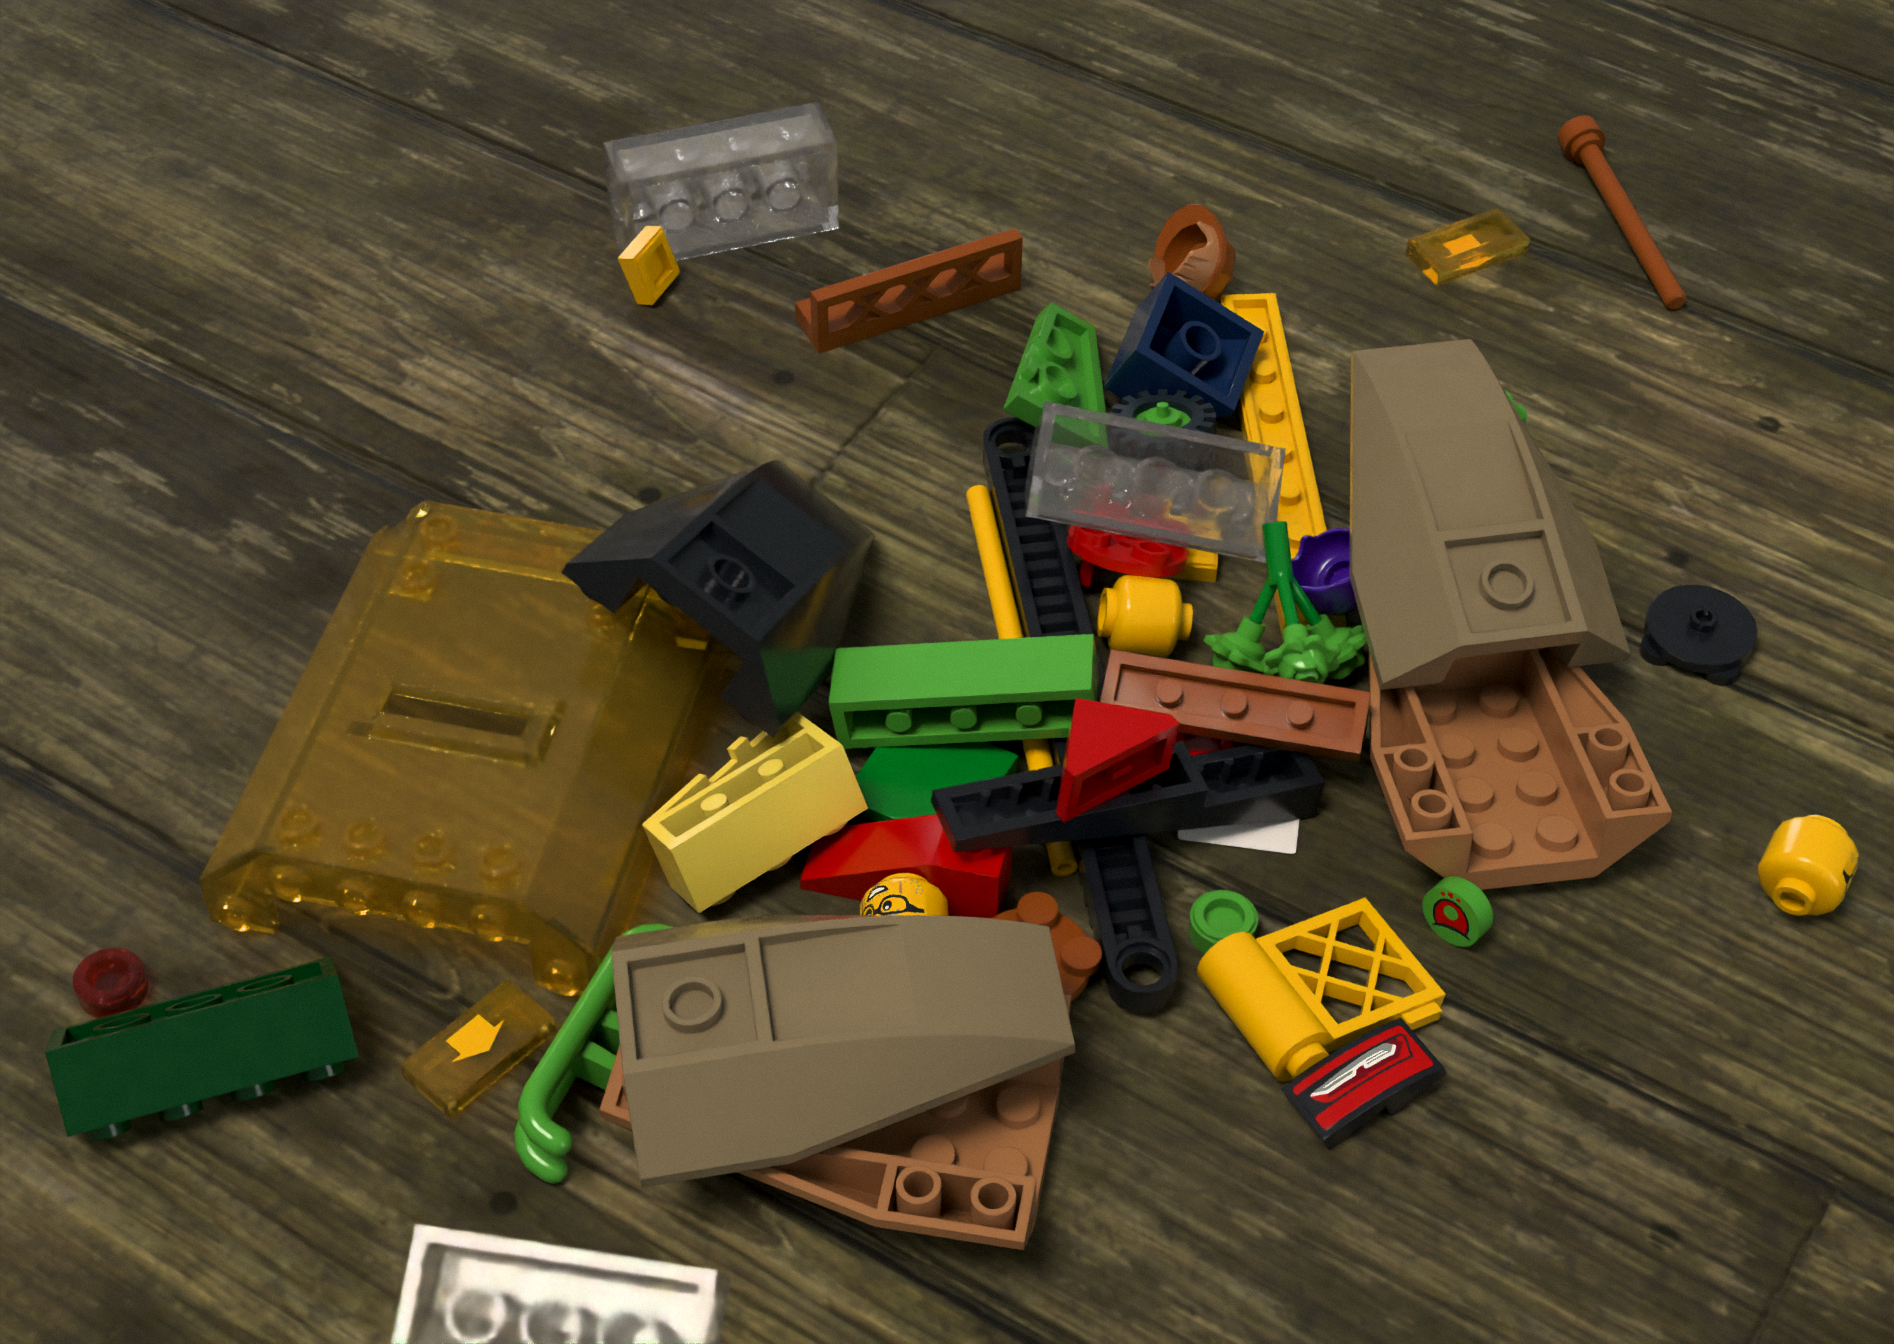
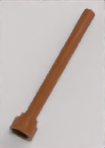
(1584, 144)

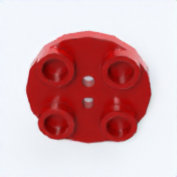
(1123, 555)

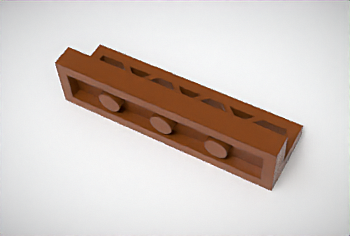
(912, 291)
(1242, 704)

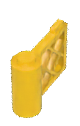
(1276, 1000)

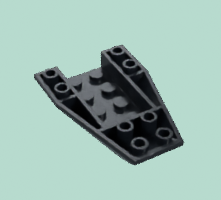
(754, 565)

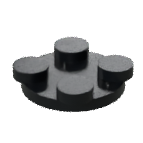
(1699, 632)

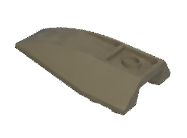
(1462, 523)
(816, 1029)

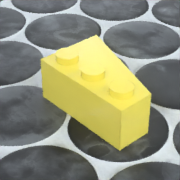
(754, 812)

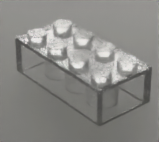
(726, 181)

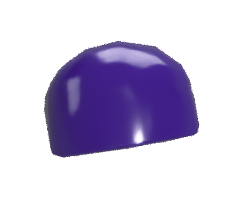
(1324, 570)

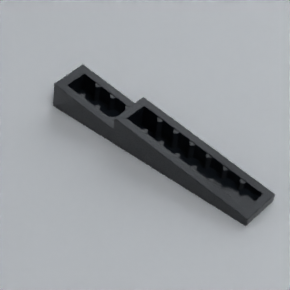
(1194, 793)

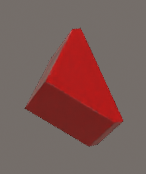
(1111, 752)

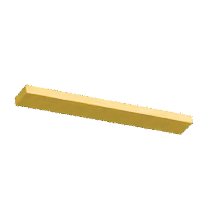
(1273, 417)

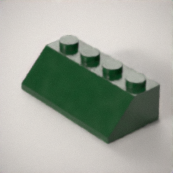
(200, 1048)

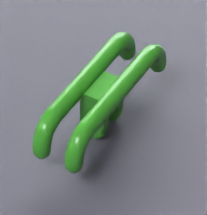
(572, 1054)

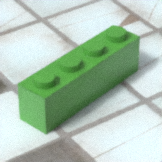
(961, 690)

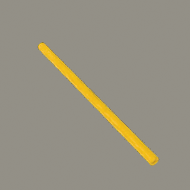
(1008, 626)

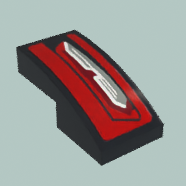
(1361, 1079)

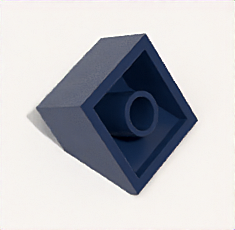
(1185, 345)

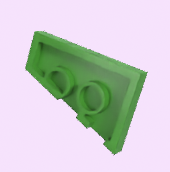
(1057, 367)

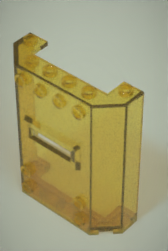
(458, 821)

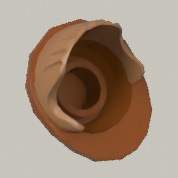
(1195, 251)

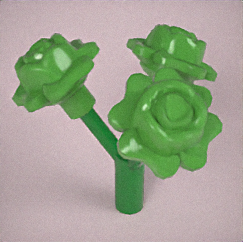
(1312, 658)

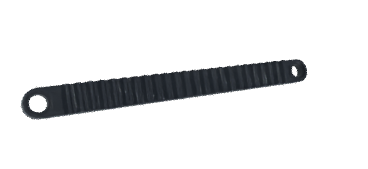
(1114, 870)

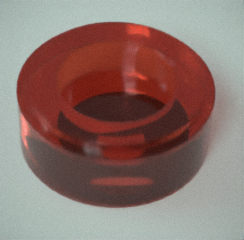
(110, 982)

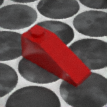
(869, 852)

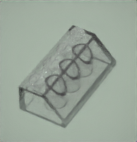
(1153, 481)
(528, 1292)

